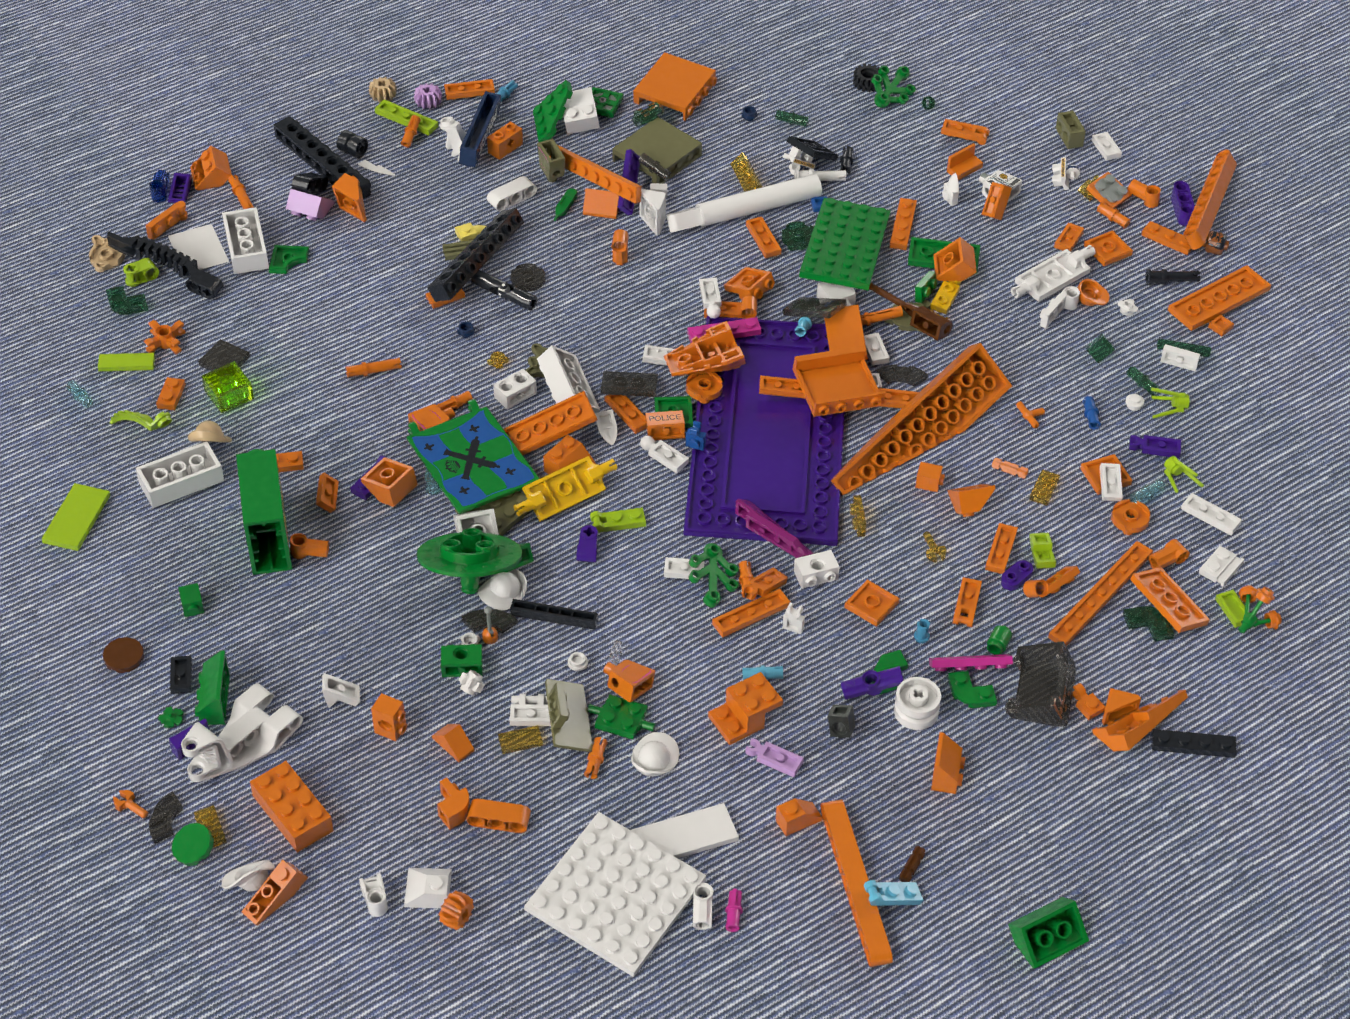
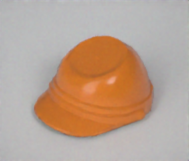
(1092, 293)

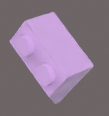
(308, 204)

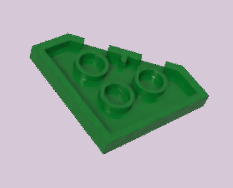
(551, 110)

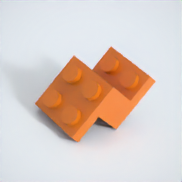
(745, 708)

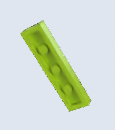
(402, 116)

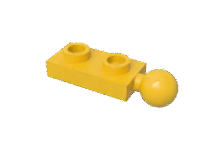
(945, 296)

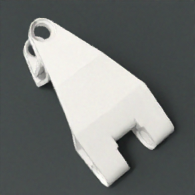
(244, 739)

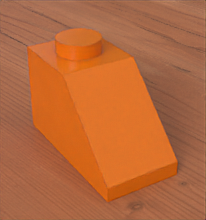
(796, 815)

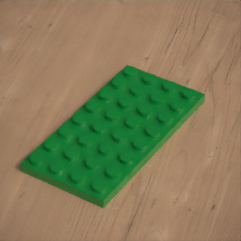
(845, 244)

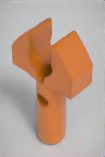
(129, 796)

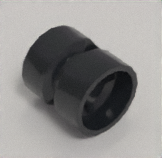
(352, 144)

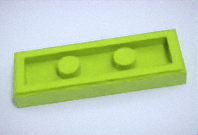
(126, 362)

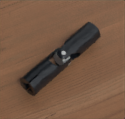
(502, 289)

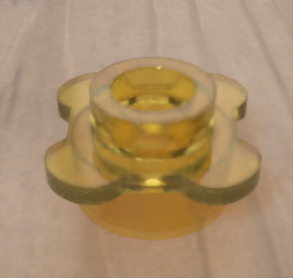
(497, 359)

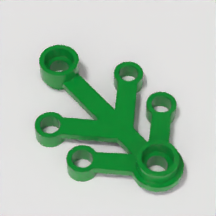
(882, 98)
(713, 554)

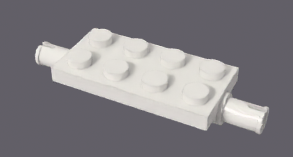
(1053, 274)

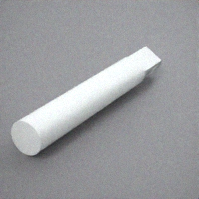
(746, 203)

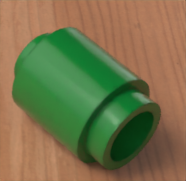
(999, 639)

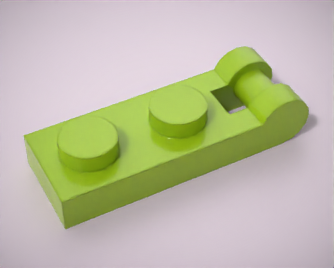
(618, 520)

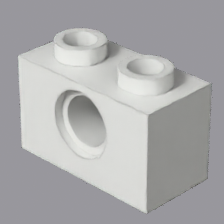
(816, 569)

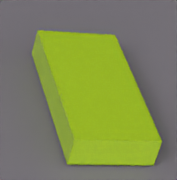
(1232, 606)

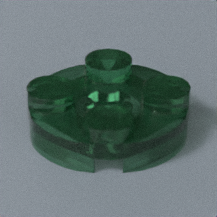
(648, 114)
(796, 242)

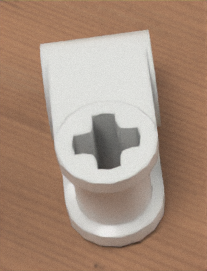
(373, 892)

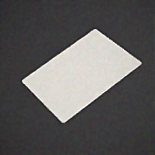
(200, 245)

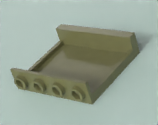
(661, 143)

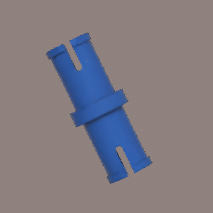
(1091, 412)

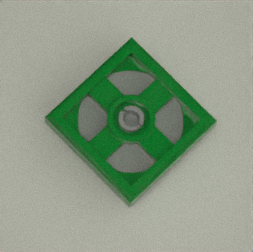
(606, 101)

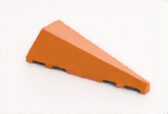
(1135, 725)

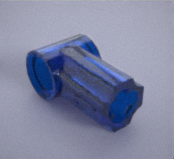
(159, 186)

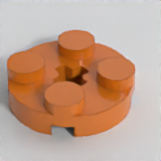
(704, 394)
(1130, 525)

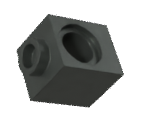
(841, 721)

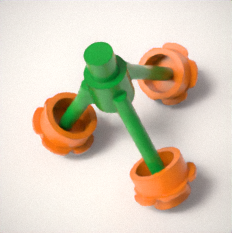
(1248, 595)

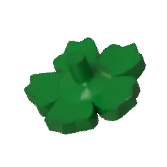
(171, 717)

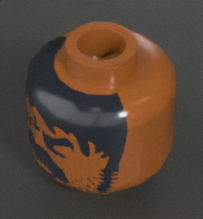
(1216, 243)

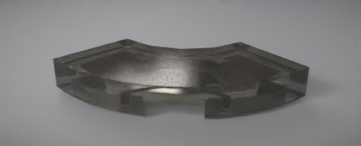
(908, 375)
(500, 620)
(163, 816)

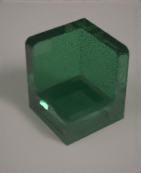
(1100, 348)

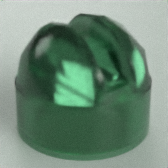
(931, 103)

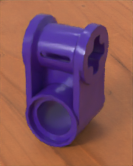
(587, 544)

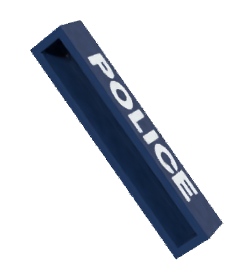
(479, 129)

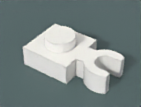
(793, 619)

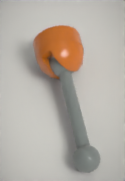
(487, 632)

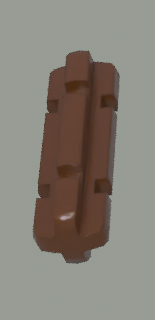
(912, 864)

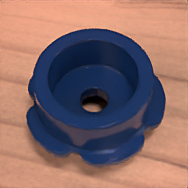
(749, 113)
(465, 329)

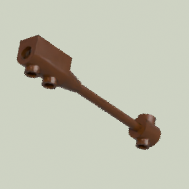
(922, 318)

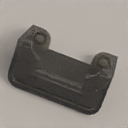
(1043, 684)

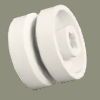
(917, 703)

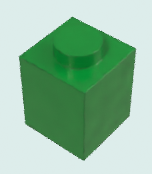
(191, 600)

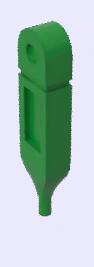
(565, 203)

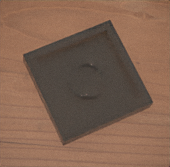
(223, 354)

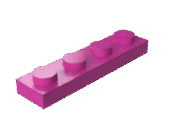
(739, 328)
(962, 662)

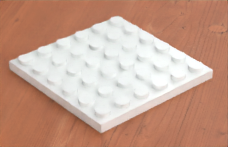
(615, 893)

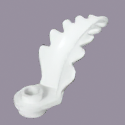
(455, 134)

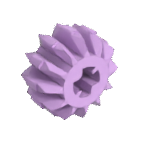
(427, 96)

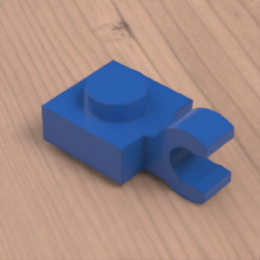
(695, 438)

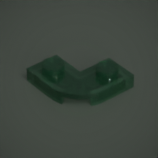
(125, 305)
(1149, 617)

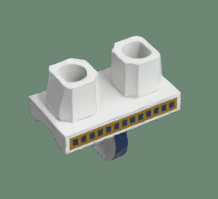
(797, 162)
(1063, 173)

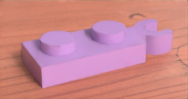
(775, 757)

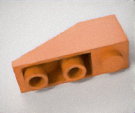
(274, 892)

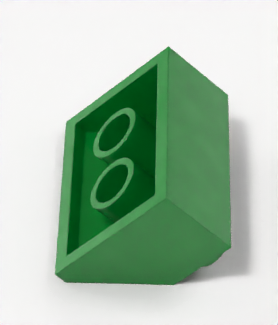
(213, 690)
(1049, 931)

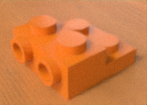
(750, 283)

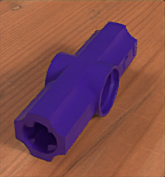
(861, 685)

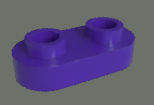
(1020, 572)

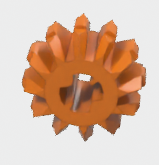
(456, 910)

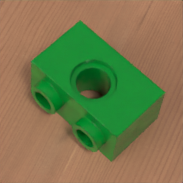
(460, 659)

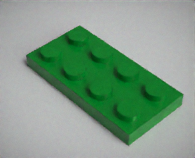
(923, 250)

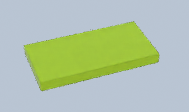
(76, 517)

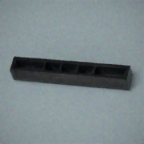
(554, 614)

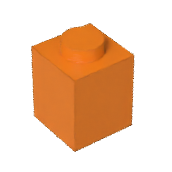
(929, 477)

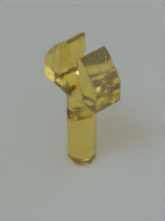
(941, 550)

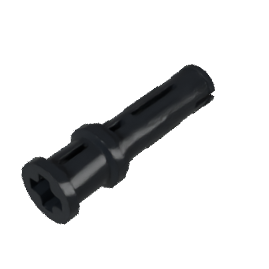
(1170, 276)

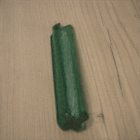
(1200, 349)

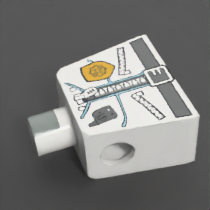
(1001, 178)

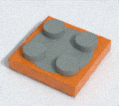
(1109, 190)

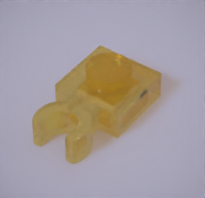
(1084, 192)

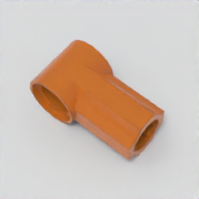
(1149, 194)
(620, 246)
(302, 547)
(1172, 553)

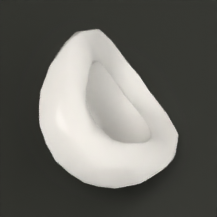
(503, 588)
(655, 754)
(248, 876)

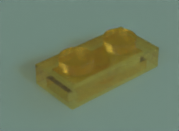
(1044, 487)
(858, 522)
(209, 818)

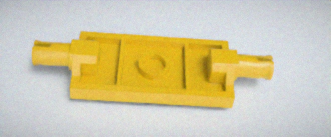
(564, 488)

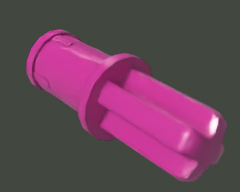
(733, 910)

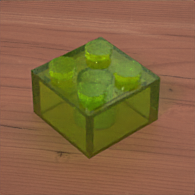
(227, 387)

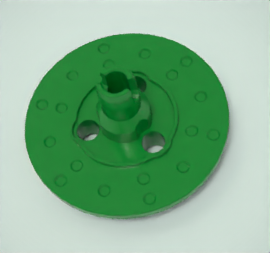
(469, 556)

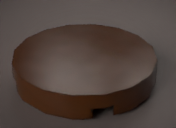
(123, 654)

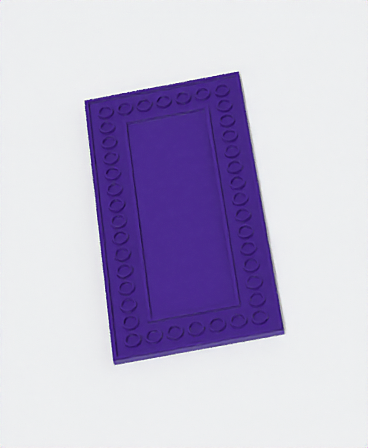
(766, 446)

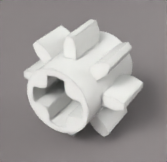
(471, 682)

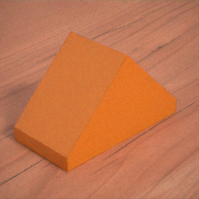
(1119, 704)
(454, 741)

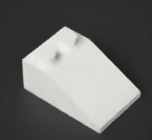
(581, 112)

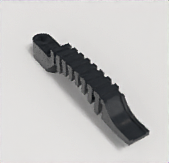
(198, 280)

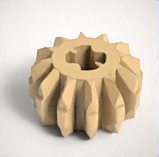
(382, 89)

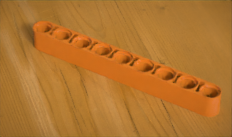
(1210, 199)
(853, 877)

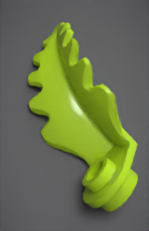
(161, 419)

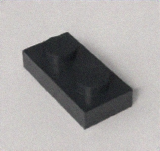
(181, 674)

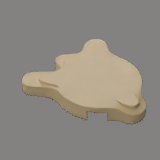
(103, 256)

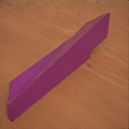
(770, 530)

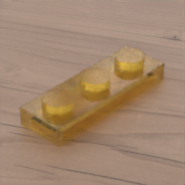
(745, 173)

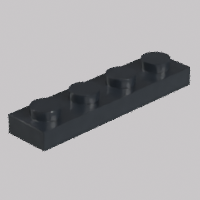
(1194, 743)

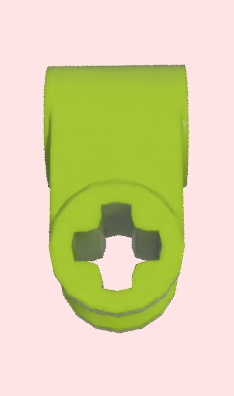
(141, 271)

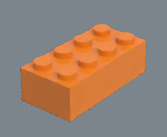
(291, 806)

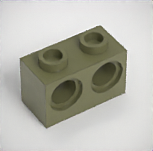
(1070, 129)

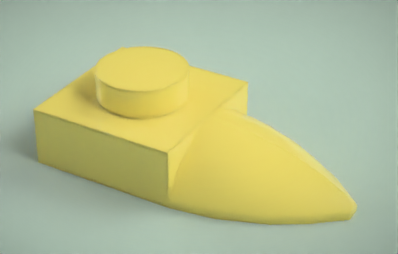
(468, 231)

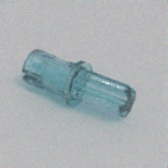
(79, 394)

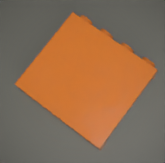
(676, 84)
(837, 381)

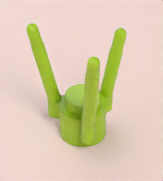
(1178, 400)
(1176, 467)

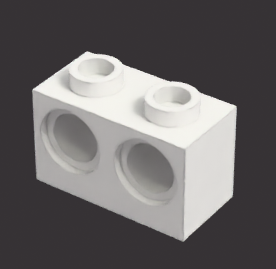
(515, 389)

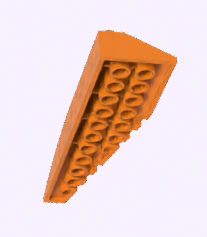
(931, 417)

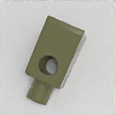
(554, 166)

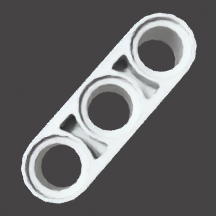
(511, 193)

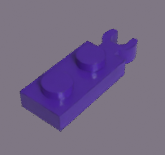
(1156, 445)

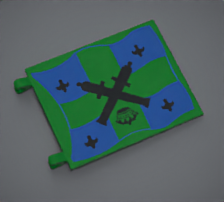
(471, 458)

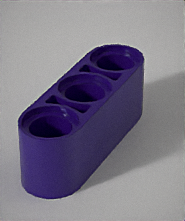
(1182, 202)

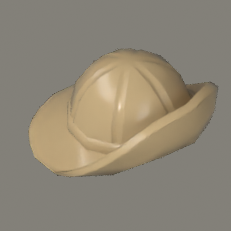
(208, 431)

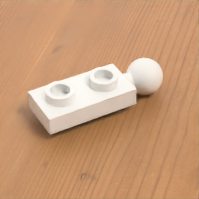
(710, 296)
(664, 454)

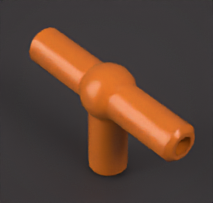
(1030, 414)

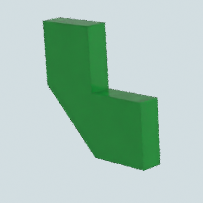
(890, 661)

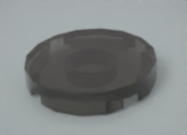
(528, 277)

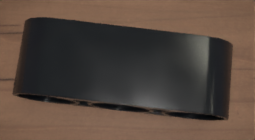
(309, 183)

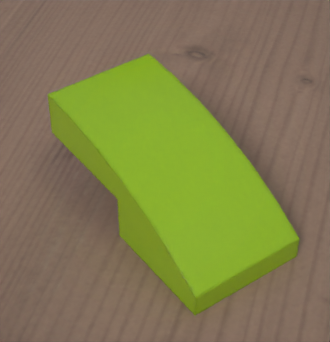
(1042, 550)

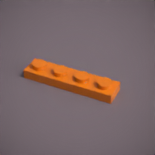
(903, 224)
(750, 613)

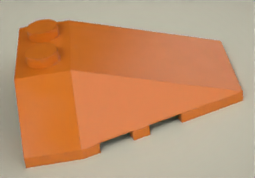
(709, 353)

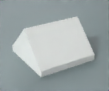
(653, 209)

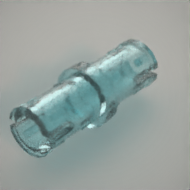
(1147, 491)

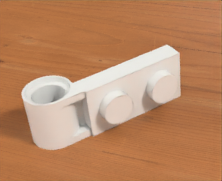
(1066, 299)

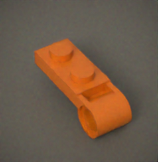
(744, 309)
(1042, 588)

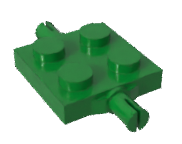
(621, 717)

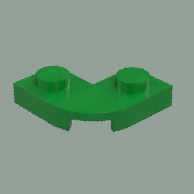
(973, 696)

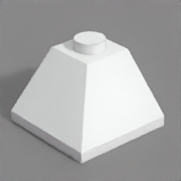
(481, 519)
(427, 887)

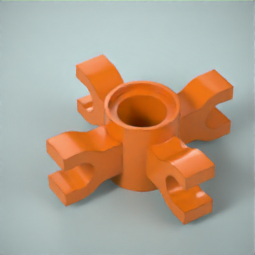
(164, 336)

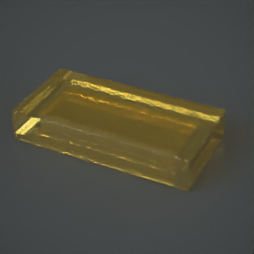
(520, 739)

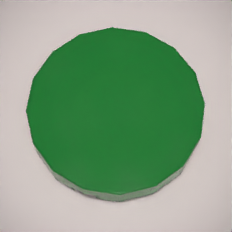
(192, 844)

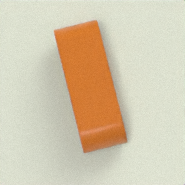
(498, 815)

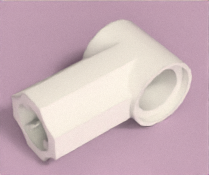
(702, 906)

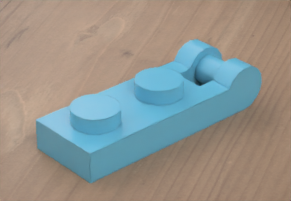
(893, 893)

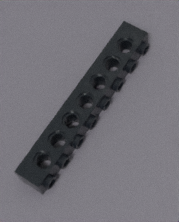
(316, 153)
(475, 255)

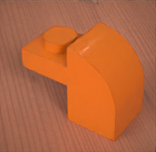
(455, 806)

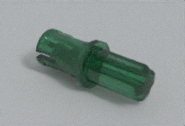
(792, 118)
(1142, 380)

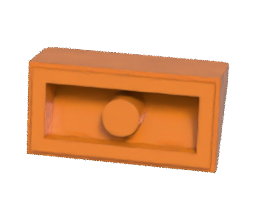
(996, 201)

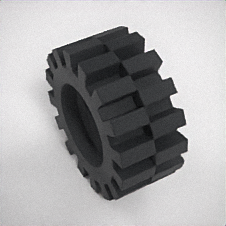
(863, 76)

